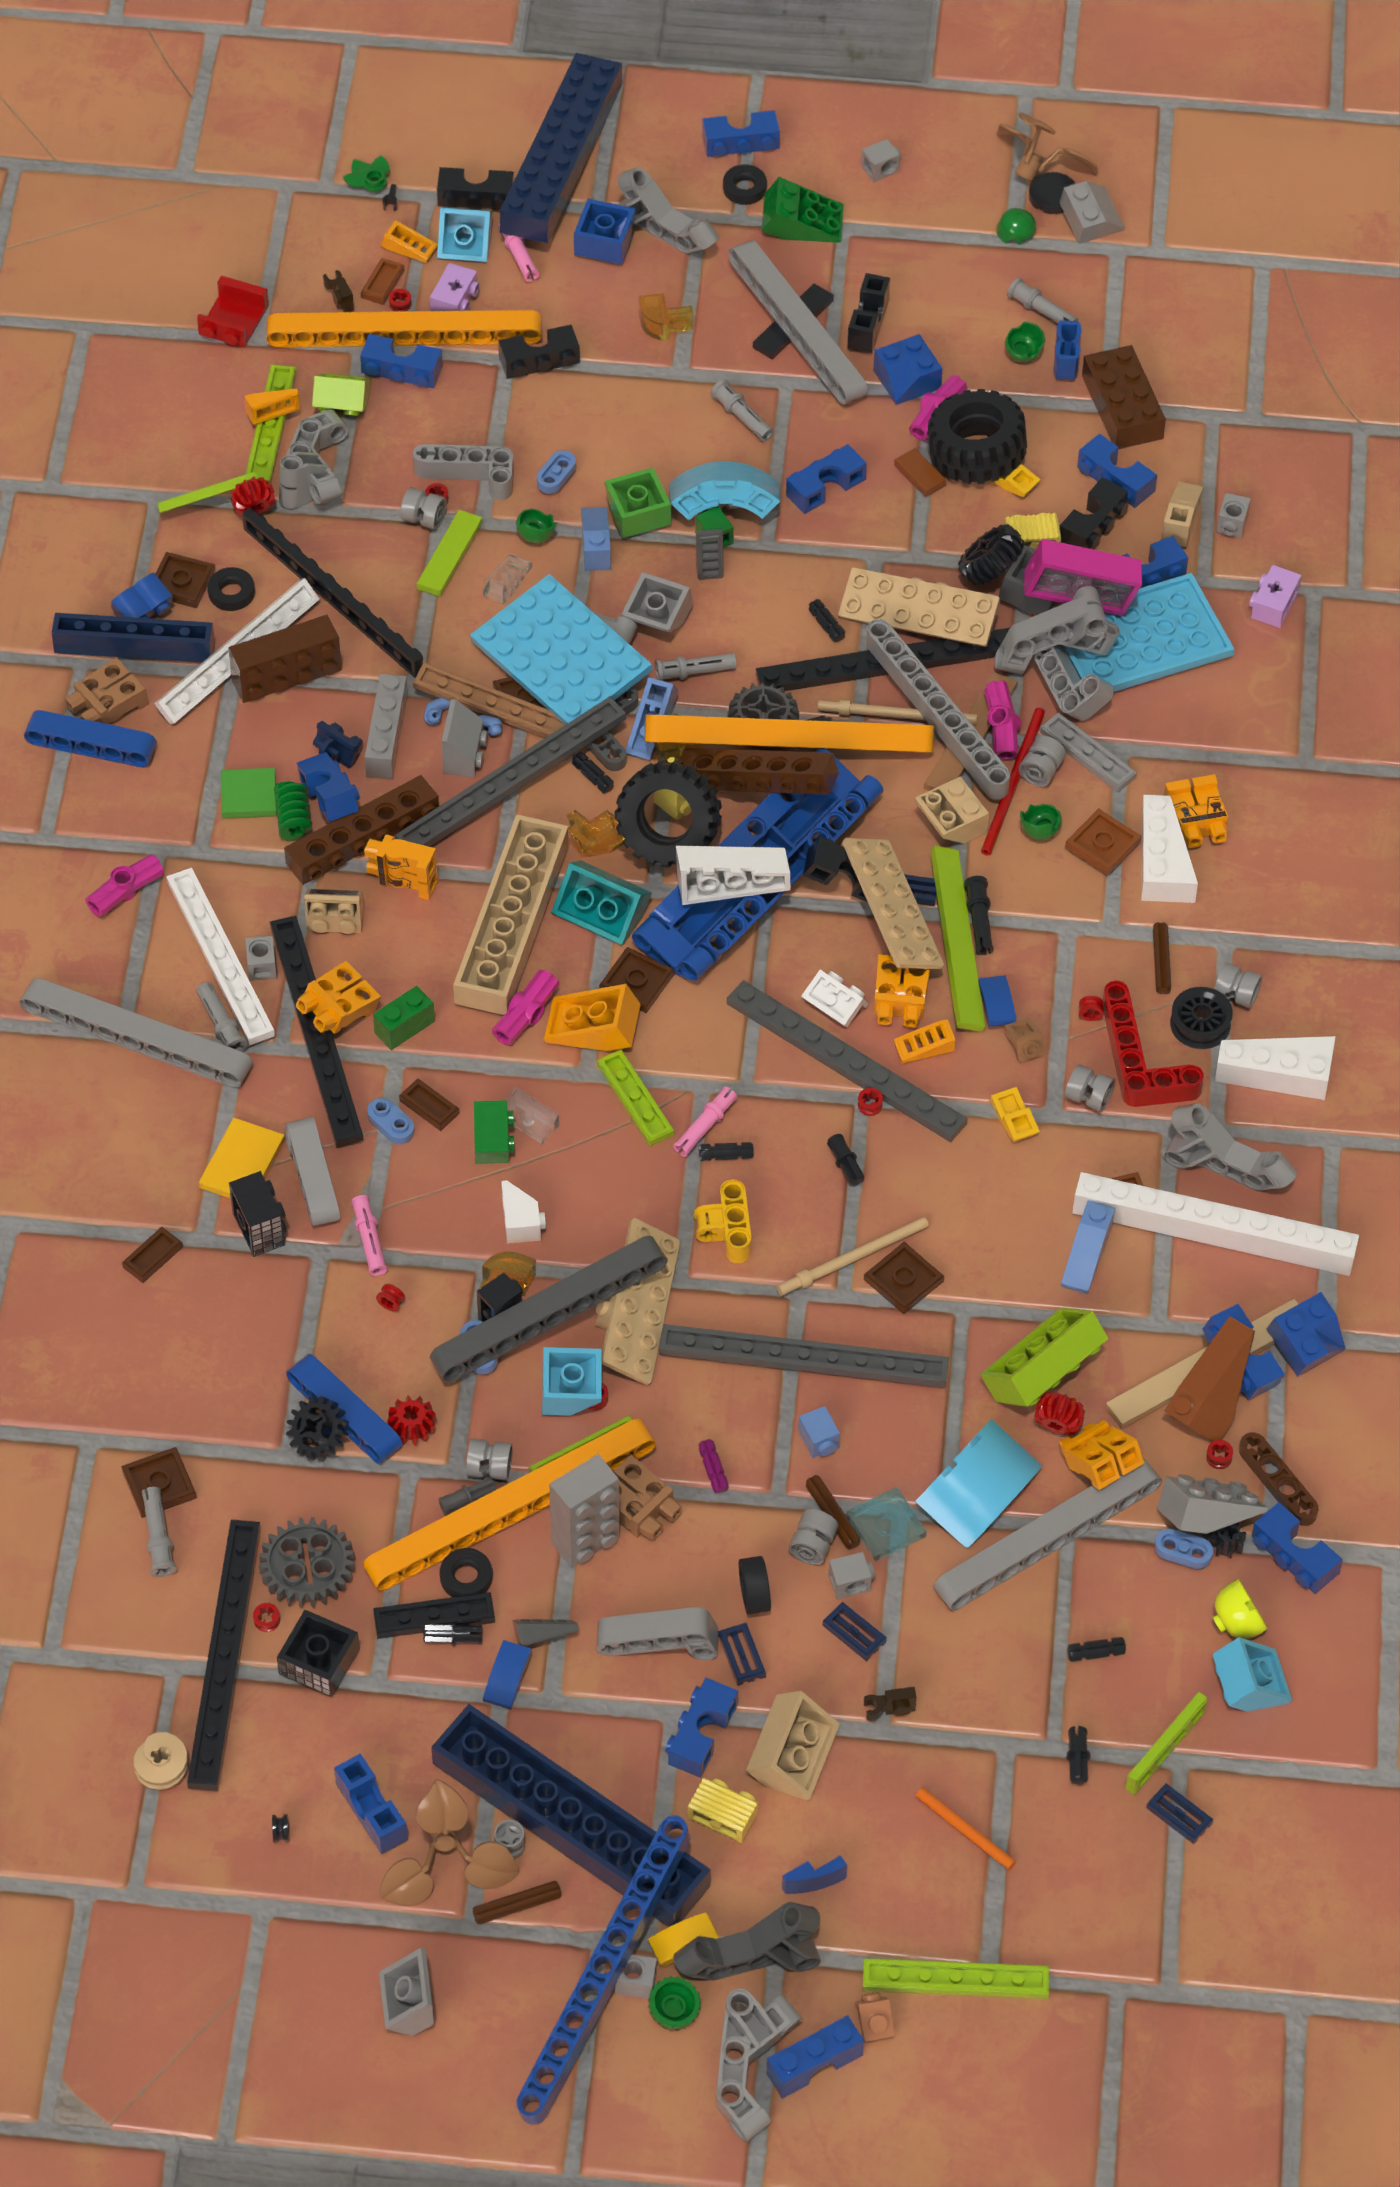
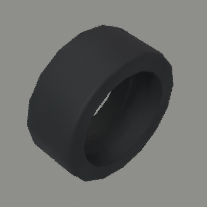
(754, 1584)

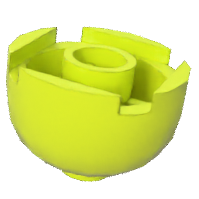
(1237, 1612)

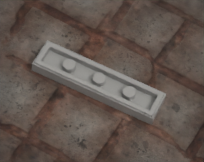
(1089, 752)

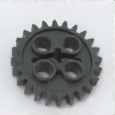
(279, 1566)

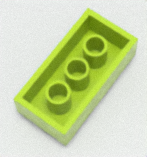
(1044, 1357)

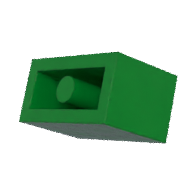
(404, 1017)
(491, 1132)

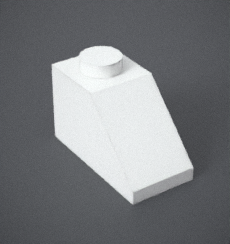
(521, 1215)

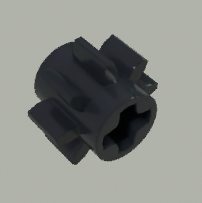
(1228, 1540)

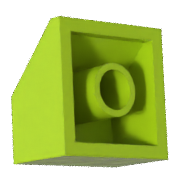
(341, 392)

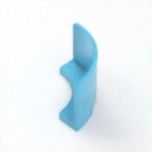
(724, 484)
(980, 1485)

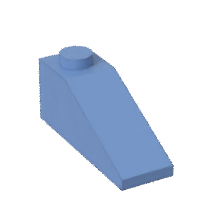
(596, 539)
(656, 700)
(1088, 1246)

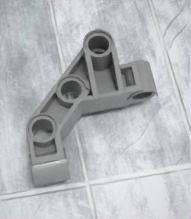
(659, 217)
(303, 471)
(1072, 624)
(1207, 1143)
(752, 2033)

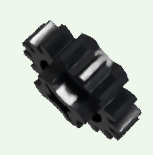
(317, 1428)

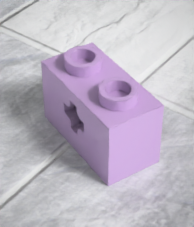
(454, 289)
(1275, 596)

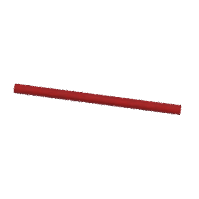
(1014, 779)

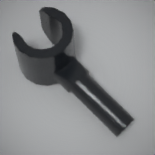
(390, 198)

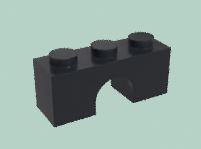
(457, 192)
(871, 309)
(522, 359)
(1106, 503)
(826, 860)

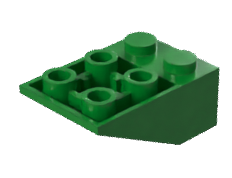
(801, 214)

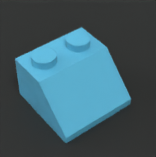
(464, 234)
(570, 1380)
(1251, 1675)

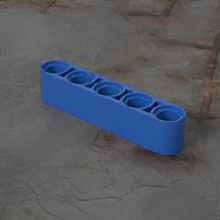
(90, 738)
(364, 1425)

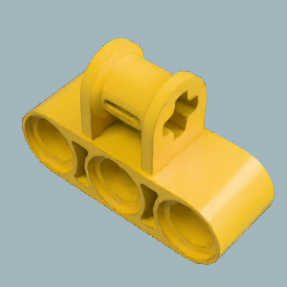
(721, 1225)

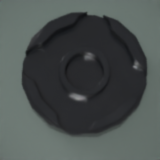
(1047, 190)

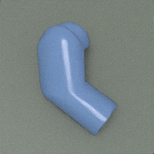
(434, 710)
(493, 724)

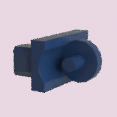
(336, 744)

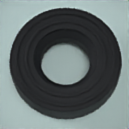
(744, 196)
(226, 576)
(463, 1557)

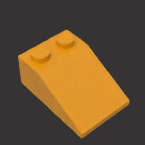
(594, 1019)

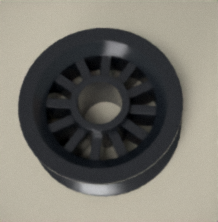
(1214, 1021)

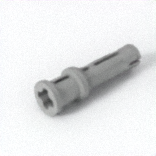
(1034, 300)
(735, 403)
(683, 667)
(225, 1027)
(159, 1543)

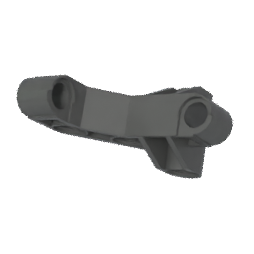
(778, 1938)

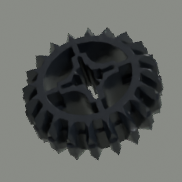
(991, 554)

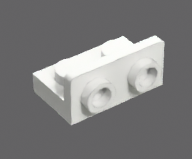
(834, 998)

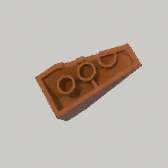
(1212, 1387)

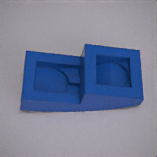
(997, 1000)
(507, 1674)
(806, 1879)

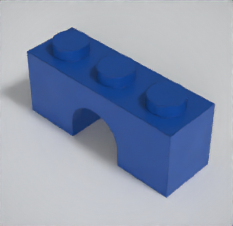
(724, 139)
(418, 368)
(1099, 461)
(841, 467)
(1165, 562)
(332, 787)
(1262, 1370)
(1310, 1566)
(711, 1704)
(376, 1815)
(796, 2064)

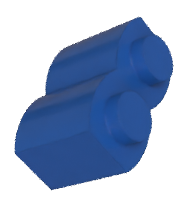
(1067, 350)
(144, 599)

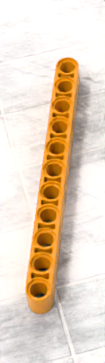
(405, 328)
(789, 733)
(499, 1508)

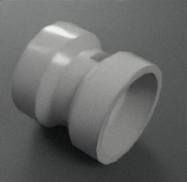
(509, 1833)

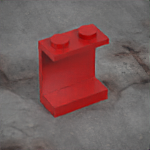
(234, 312)

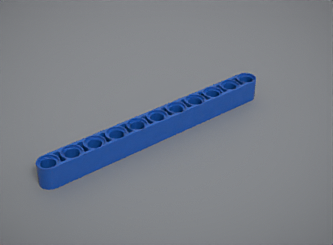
(603, 1983)

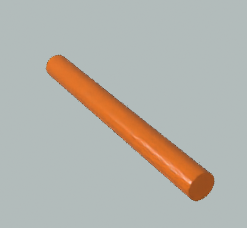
(965, 1828)

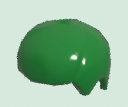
(1016, 225)
(1025, 342)
(535, 526)
(1041, 821)

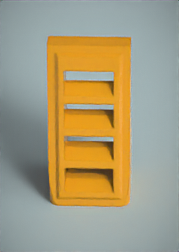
(398, 233)
(265, 405)
(931, 1031)

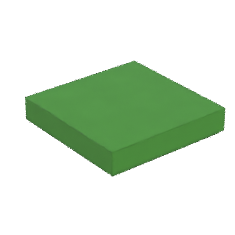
(248, 793)

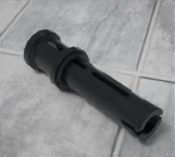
(978, 904)

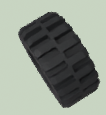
(980, 458)
(672, 777)

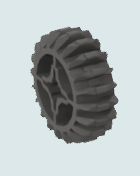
(766, 699)

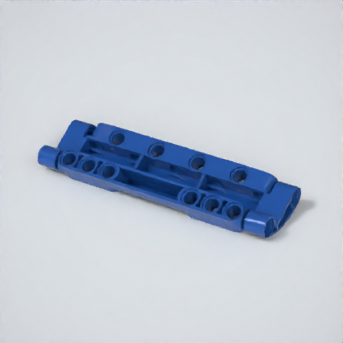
(677, 928)

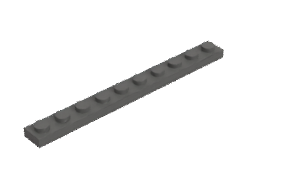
(514, 774)
(846, 1060)
(804, 1355)

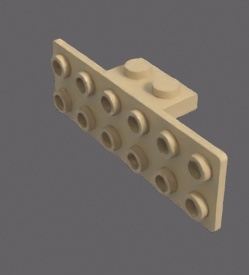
(920, 606)
(892, 903)
(638, 1313)

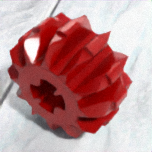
(253, 494)
(1059, 1413)
(412, 1419)

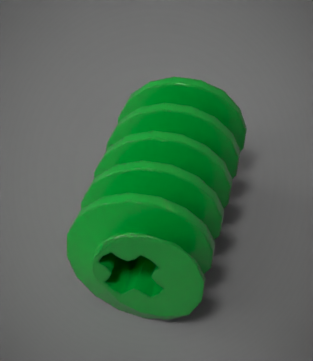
(292, 810)

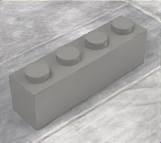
(386, 726)

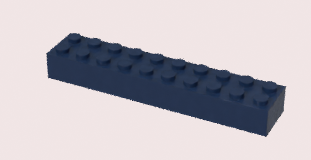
(561, 148)
(561, 1809)

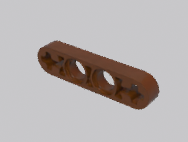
(1279, 1478)

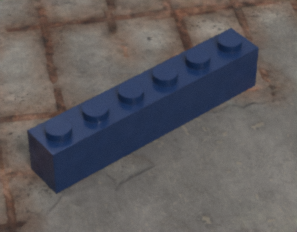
(132, 637)

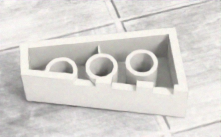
(1165, 861)
(730, 872)
(1278, 1064)

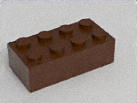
(1123, 397)
(285, 658)

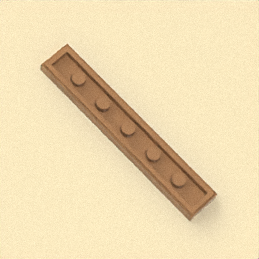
(486, 700)
(948, 766)

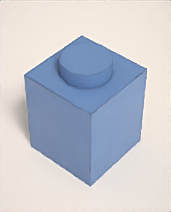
(819, 1432)

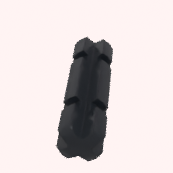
(826, 620)
(592, 772)
(726, 1151)
(1096, 1649)

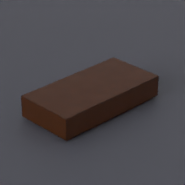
(429, 1104)
(152, 1254)

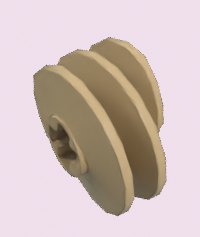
(161, 1761)

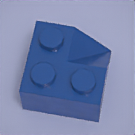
(604, 231)
(907, 369)
(1307, 1334)

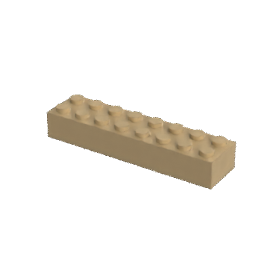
(511, 914)

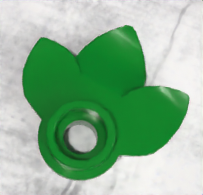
(369, 176)

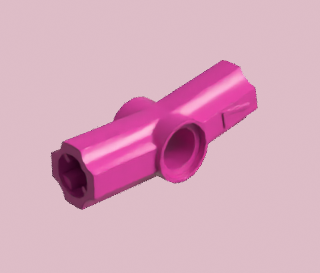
(930, 401)
(1003, 720)
(124, 884)
(525, 1007)

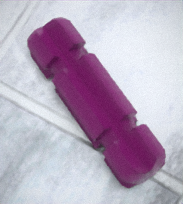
(713, 1466)

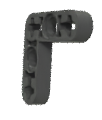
(601, 751)

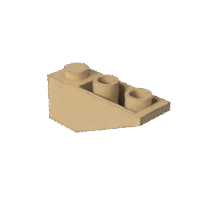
(1182, 512)

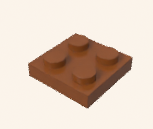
(1103, 841)

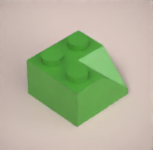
(638, 502)

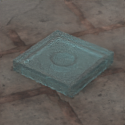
(886, 1523)

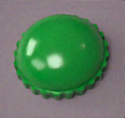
(674, 2003)

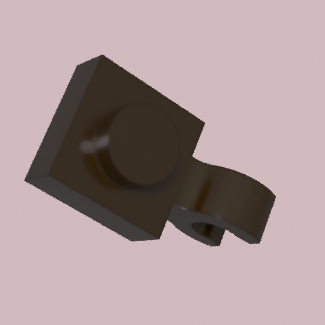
(342, 294)
(894, 1702)

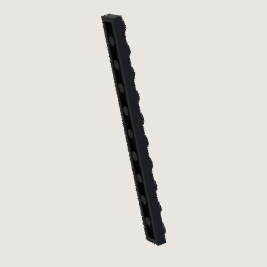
(337, 596)
(864, 665)
(320, 1046)
(223, 1655)

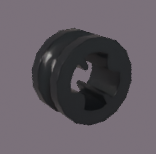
(280, 1828)

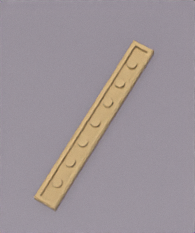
(1160, 1388)

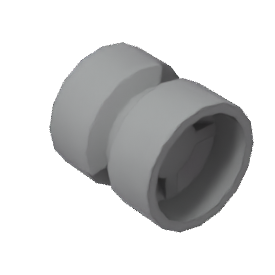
(423, 508)
(1042, 761)
(1238, 985)
(1082, 1081)
(489, 1459)
(813, 1537)

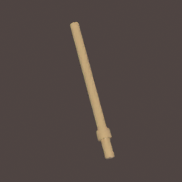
(846, 708)
(805, 1278)

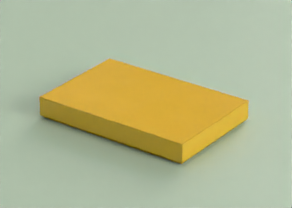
(239, 1154)

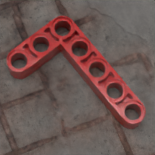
(1136, 1074)

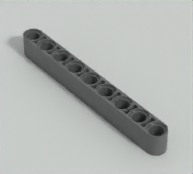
(548, 1308)

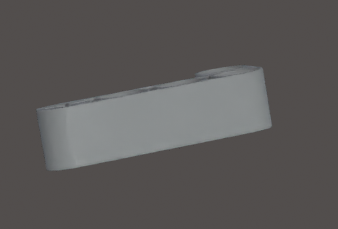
(467, 463)
(1074, 695)
(312, 1171)
(660, 1631)

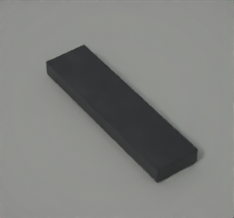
(774, 339)
(411, 1617)

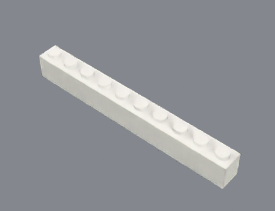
(1220, 1224)

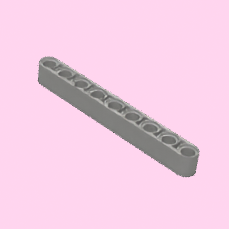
(798, 322)
(948, 719)
(136, 1032)
(1043, 1536)

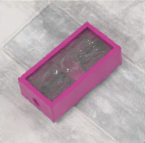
(1062, 569)

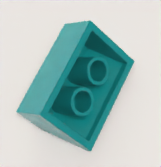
(600, 901)

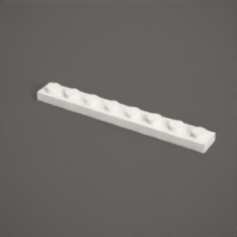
(217, 666)
(220, 956)

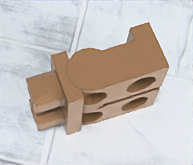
(107, 694)
(644, 1499)

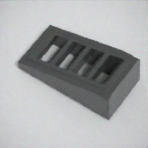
(709, 555)
(537, 1630)

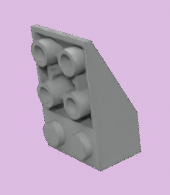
(1207, 1503)

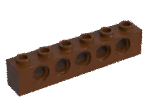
(765, 770)
(349, 835)

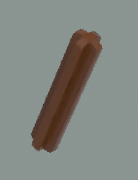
(1162, 958)
(830, 1506)
(516, 1902)

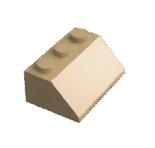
(793, 1745)

